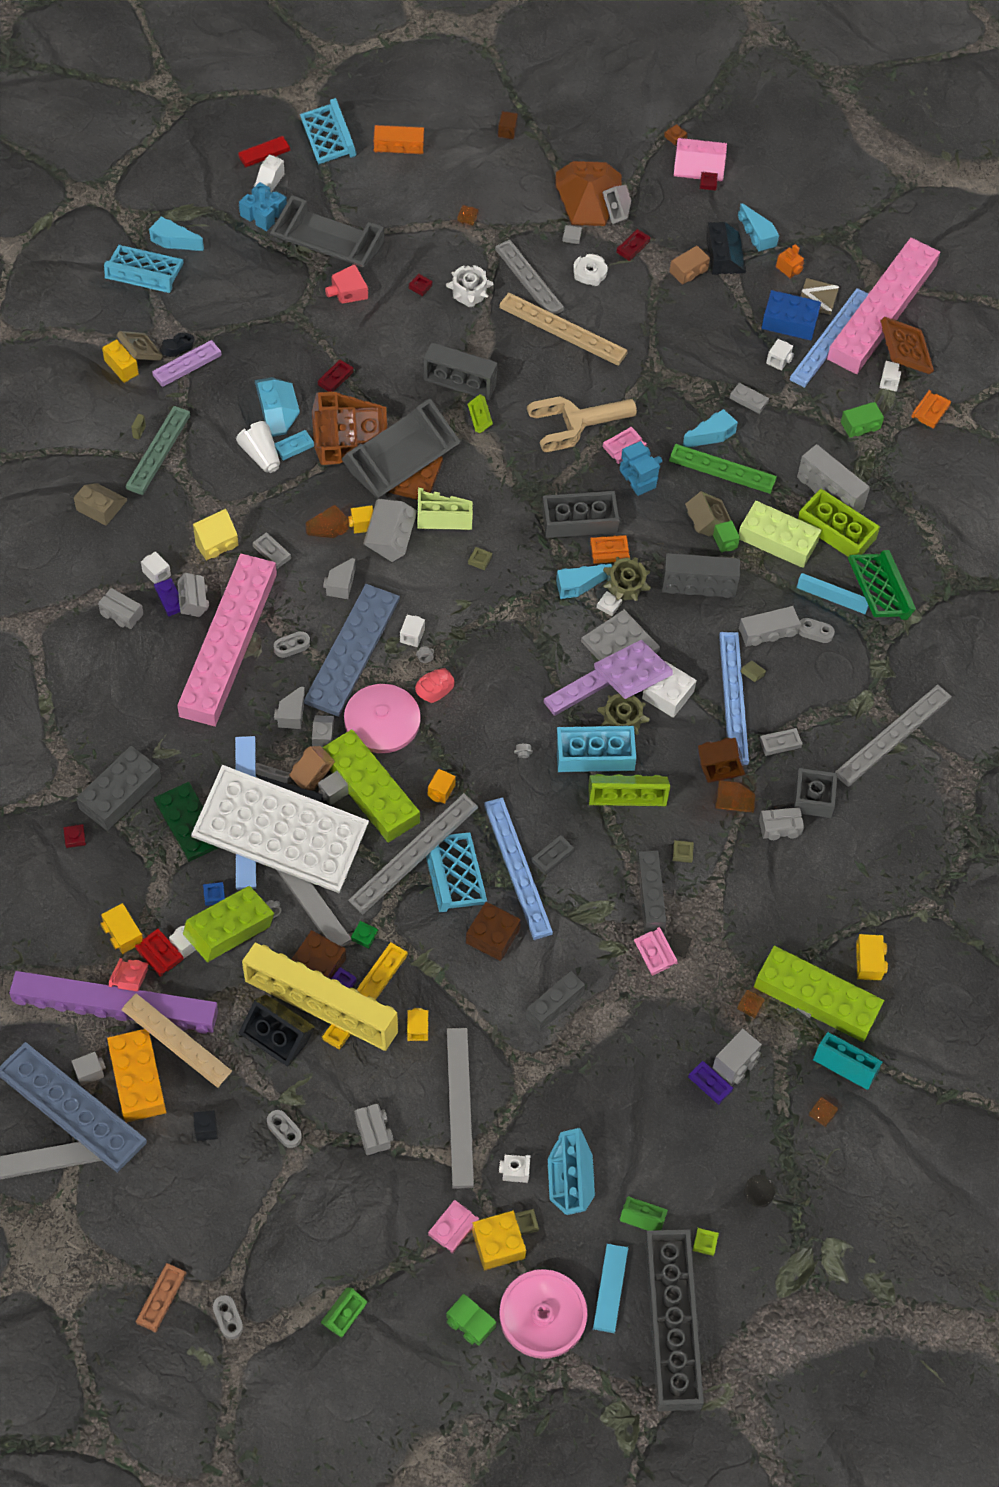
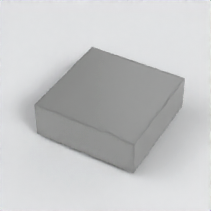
(572, 234)

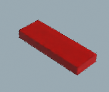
(260, 152)

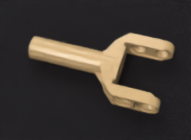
(577, 419)

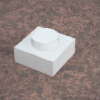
(609, 603)

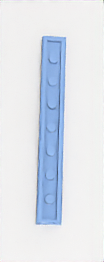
(820, 350)
(733, 691)
(245, 762)
(518, 868)

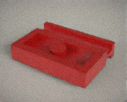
(159, 952)

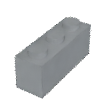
(769, 626)

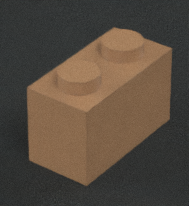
(689, 265)
(311, 767)

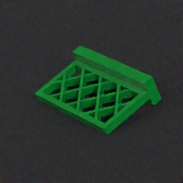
(892, 582)

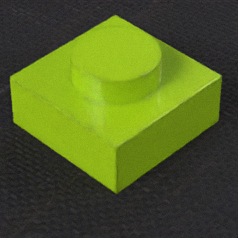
(705, 1241)

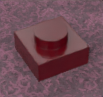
(708, 181)
(420, 284)
(74, 836)

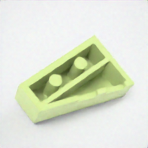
(443, 512)

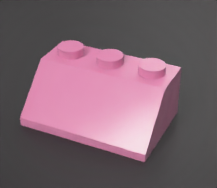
(698, 157)

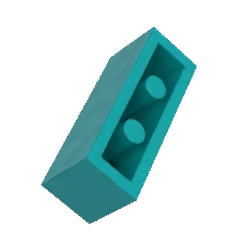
(847, 1060)

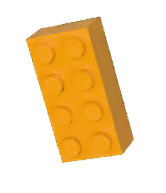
(136, 1075)

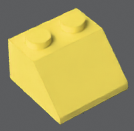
(215, 535)

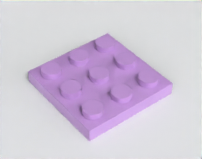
(633, 669)

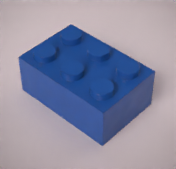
(791, 315)

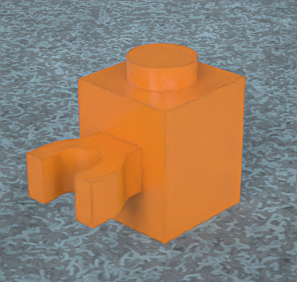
(790, 262)

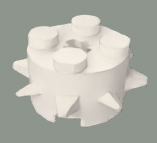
(469, 285)

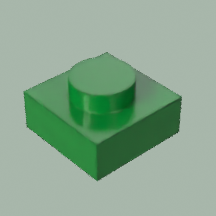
(364, 934)

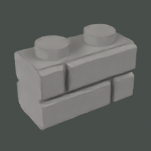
(192, 594)
(120, 608)
(781, 823)
(373, 1129)

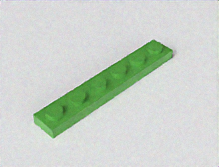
(723, 468)

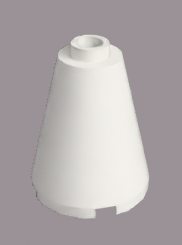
(260, 446)

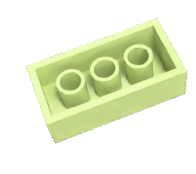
(779, 534)

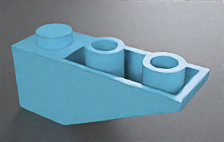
(760, 229)
(173, 236)
(714, 430)
(579, 580)

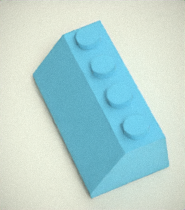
(596, 748)

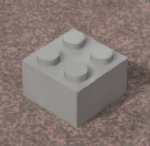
(737, 1058)

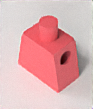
(348, 286)

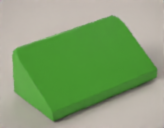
(643, 1214)
(344, 1311)

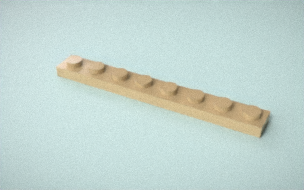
(563, 329)

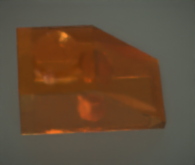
(328, 523)
(734, 797)

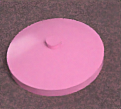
(383, 717)
(543, 1313)

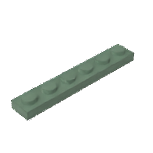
(158, 450)

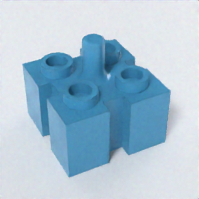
(262, 206)
(640, 467)

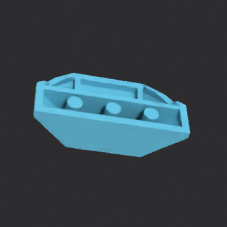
(277, 404)
(571, 1173)

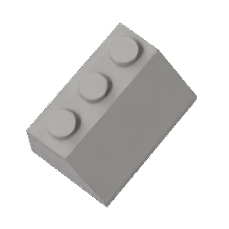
(390, 528)

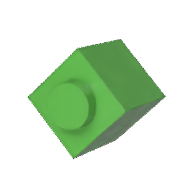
(726, 536)

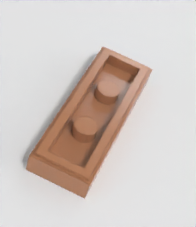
(161, 1297)

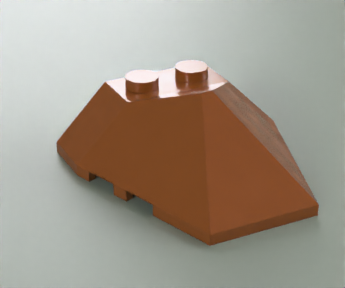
(582, 190)
(343, 424)

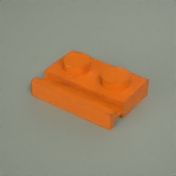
(931, 409)
(608, 548)

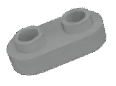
(816, 631)
(291, 644)
(285, 1129)
(227, 1318)

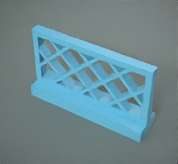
(339, 124)
(142, 275)
(439, 878)

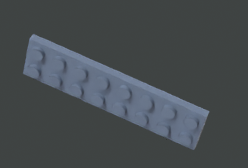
(351, 650)
(71, 1107)

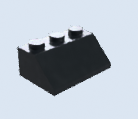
(724, 249)
(276, 1029)

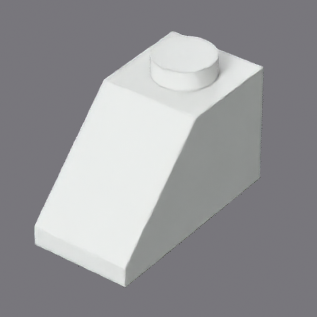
(271, 172)

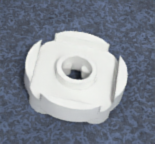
(590, 277)

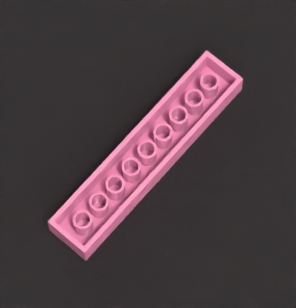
(886, 299)
(227, 640)

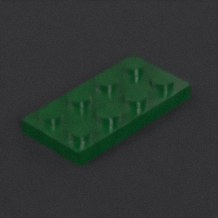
(181, 812)

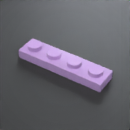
(186, 363)
(575, 692)

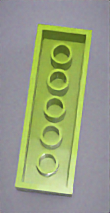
(372, 786)
(818, 993)

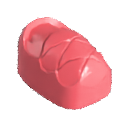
(435, 685)

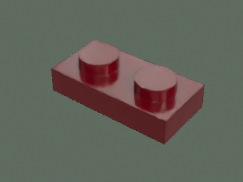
(633, 245)
(335, 376)

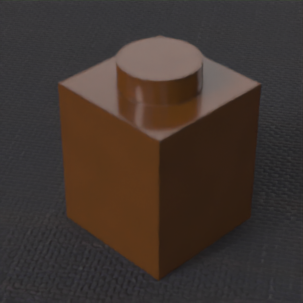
(507, 125)

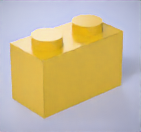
(120, 361)
(121, 928)
(870, 957)

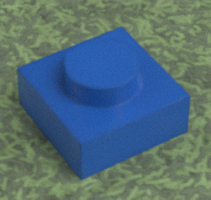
(213, 893)

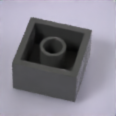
(815, 792)

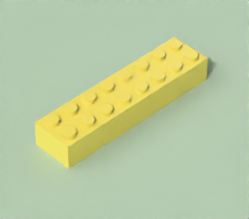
(320, 996)

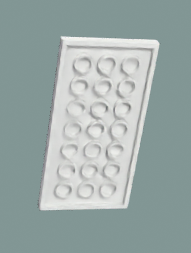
(280, 829)

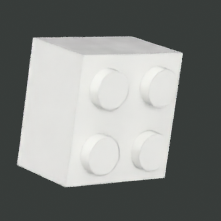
(671, 692)

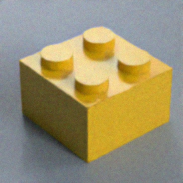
(498, 1240)

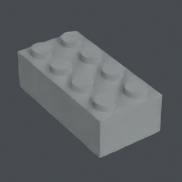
(823, 471)

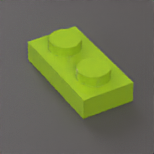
(480, 413)

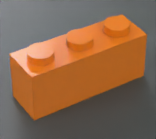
(398, 139)

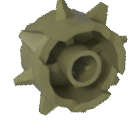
(626, 579)
(623, 712)

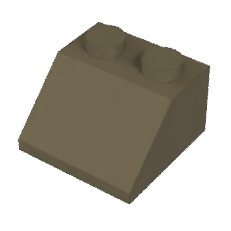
(98, 502)
(706, 512)

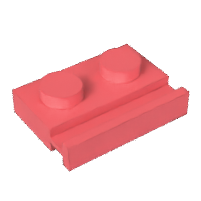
(129, 974)

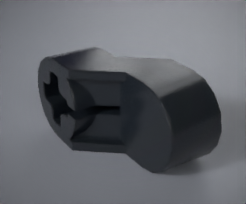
(177, 344)

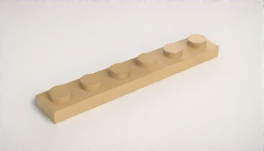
(176, 1040)

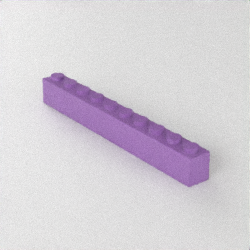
(108, 1001)

